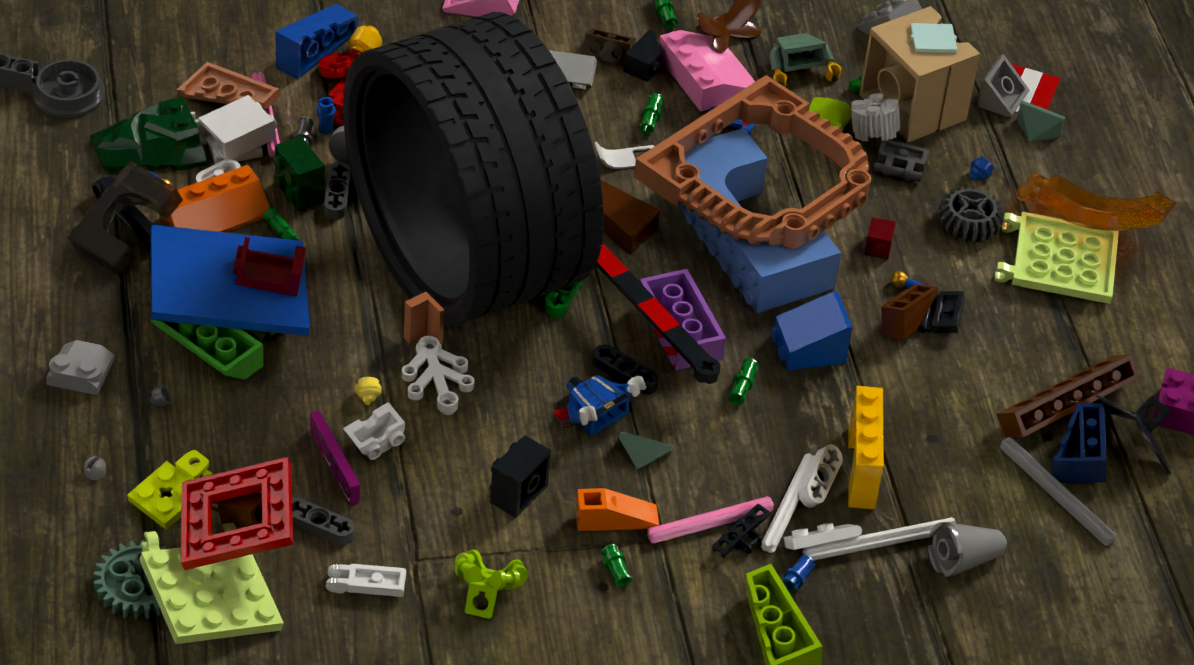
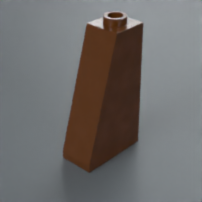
(627, 219)

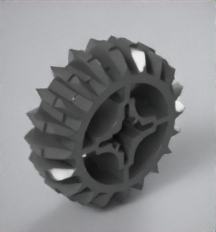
(970, 214)

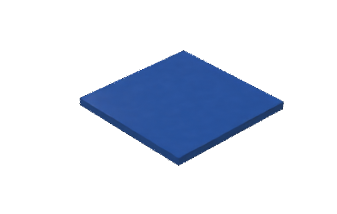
(196, 283)

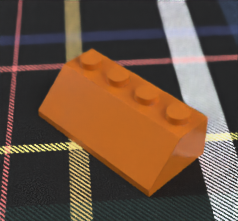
(221, 202)

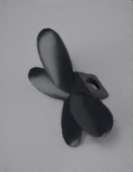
(1144, 427)

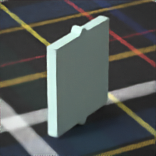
(933, 38)

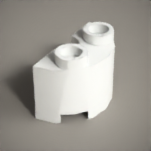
(377, 433)

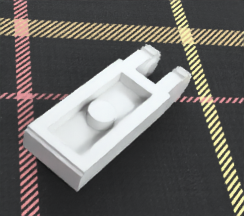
(366, 579)

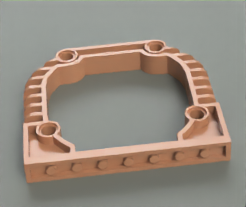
(770, 104)

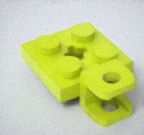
(168, 479)

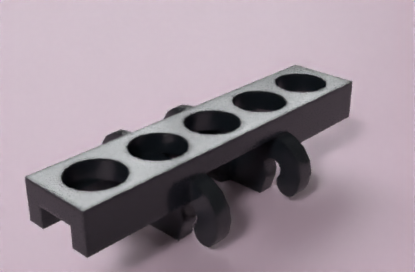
(748, 528)

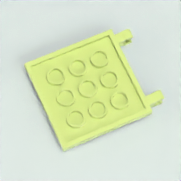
(1060, 257)
(209, 599)

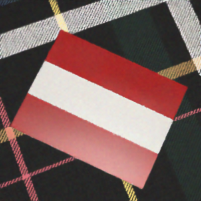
(1041, 86)

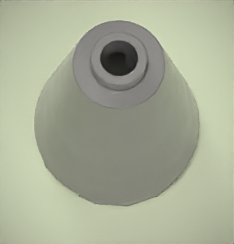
(963, 547)

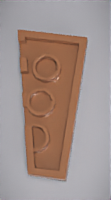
(225, 86)

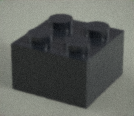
(520, 476)

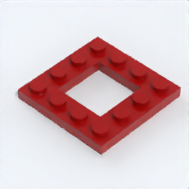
(275, 531)

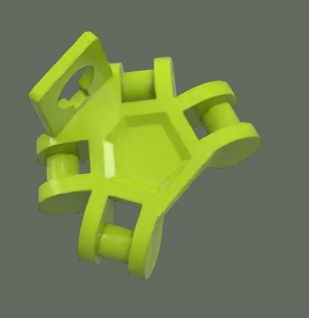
(472, 570)

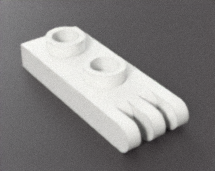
(826, 533)

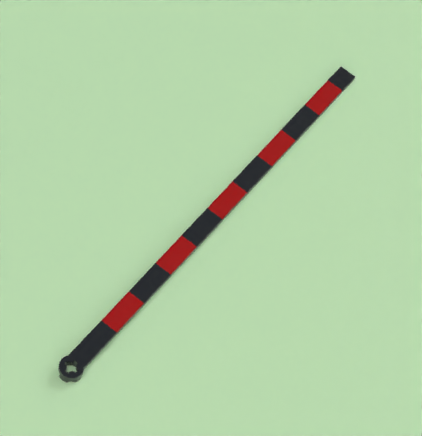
(659, 317)

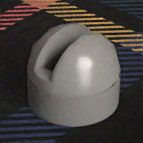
(98, 468)

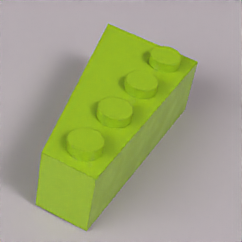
(779, 623)

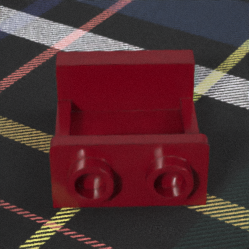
(268, 270)

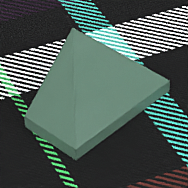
(1038, 122)
(642, 449)

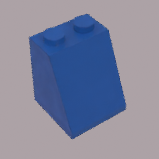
(813, 333)

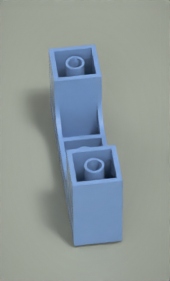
(761, 272)

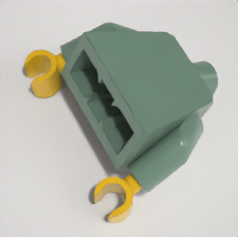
(801, 52)

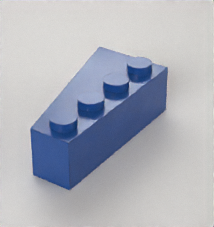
(312, 38)

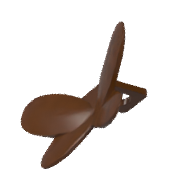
(733, 23)

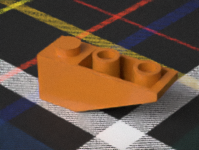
(609, 510)

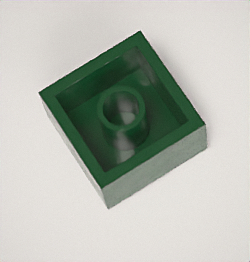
(299, 173)

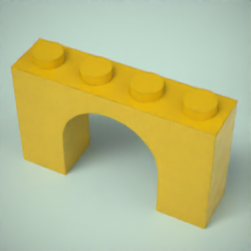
(866, 438)

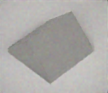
(1002, 89)

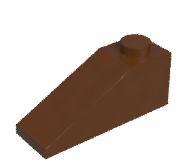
(906, 311)

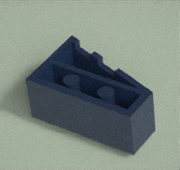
(1083, 447)

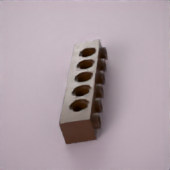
(1063, 397)

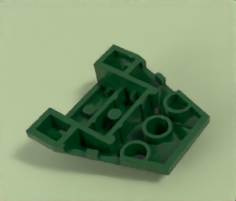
(152, 137)

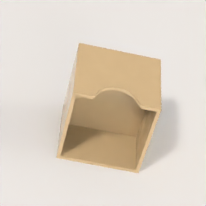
(930, 87)

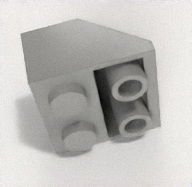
(887, 12)

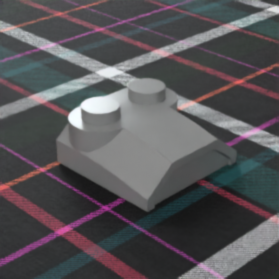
(80, 367)

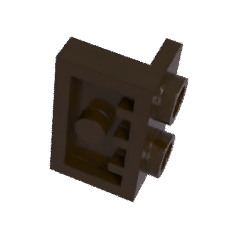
(607, 46)

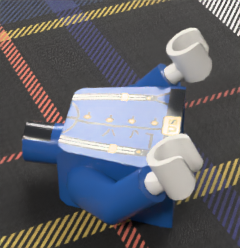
(599, 401)

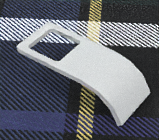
(621, 157)

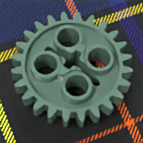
(119, 585)

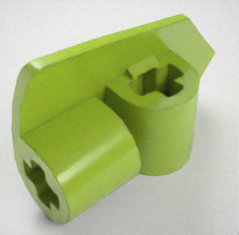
(833, 110)

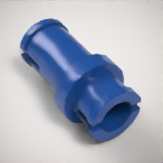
(325, 112)
(796, 576)

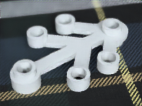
(431, 350)

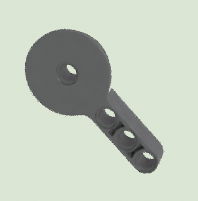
(59, 89)

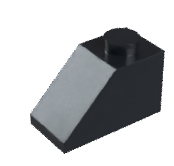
(644, 57)

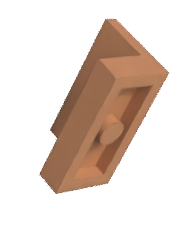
(423, 318)

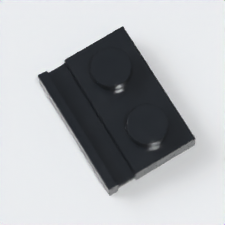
(944, 313)

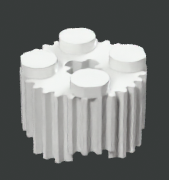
(875, 117)

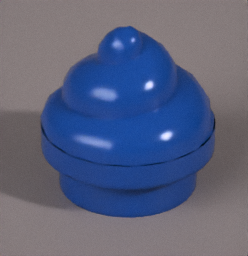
(980, 169)

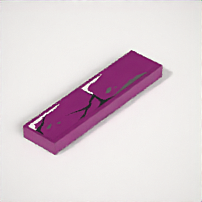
(335, 457)

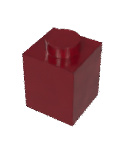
(880, 238)

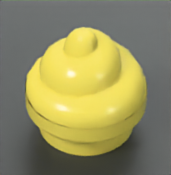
(368, 389)

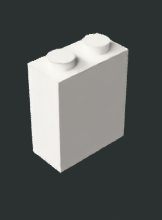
(237, 128)

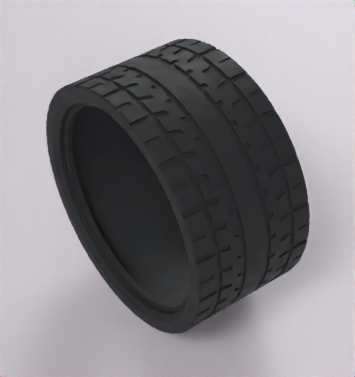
(474, 166)

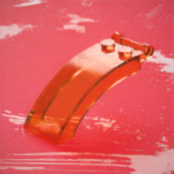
(1091, 209)

